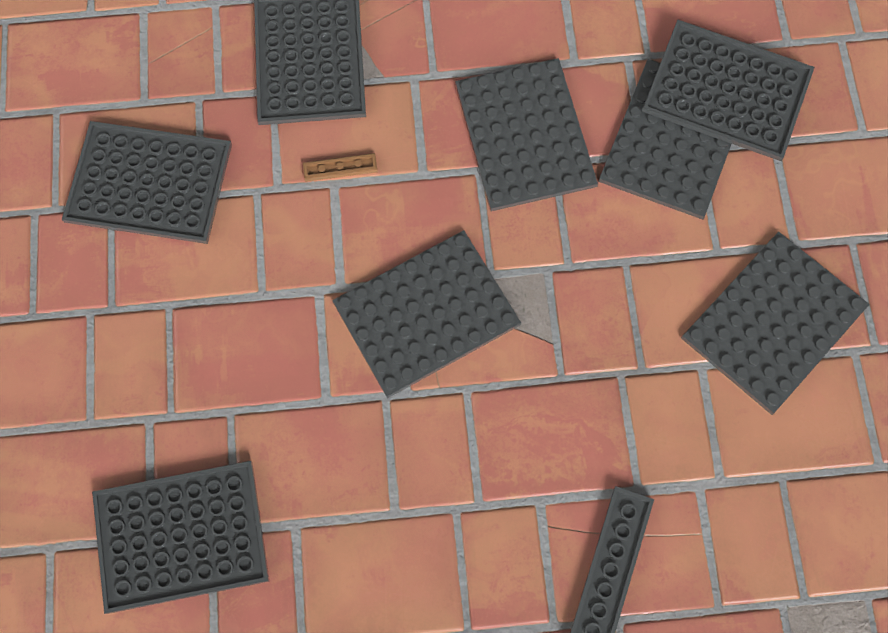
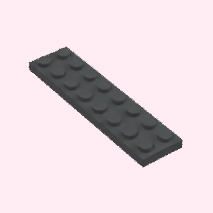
(613, 563)

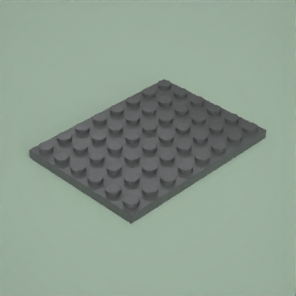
(308, 61)
(729, 90)
(525, 134)
(663, 158)
(147, 182)
(426, 313)
(775, 322)
(179, 537)

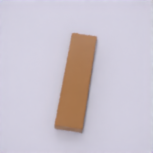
(340, 167)

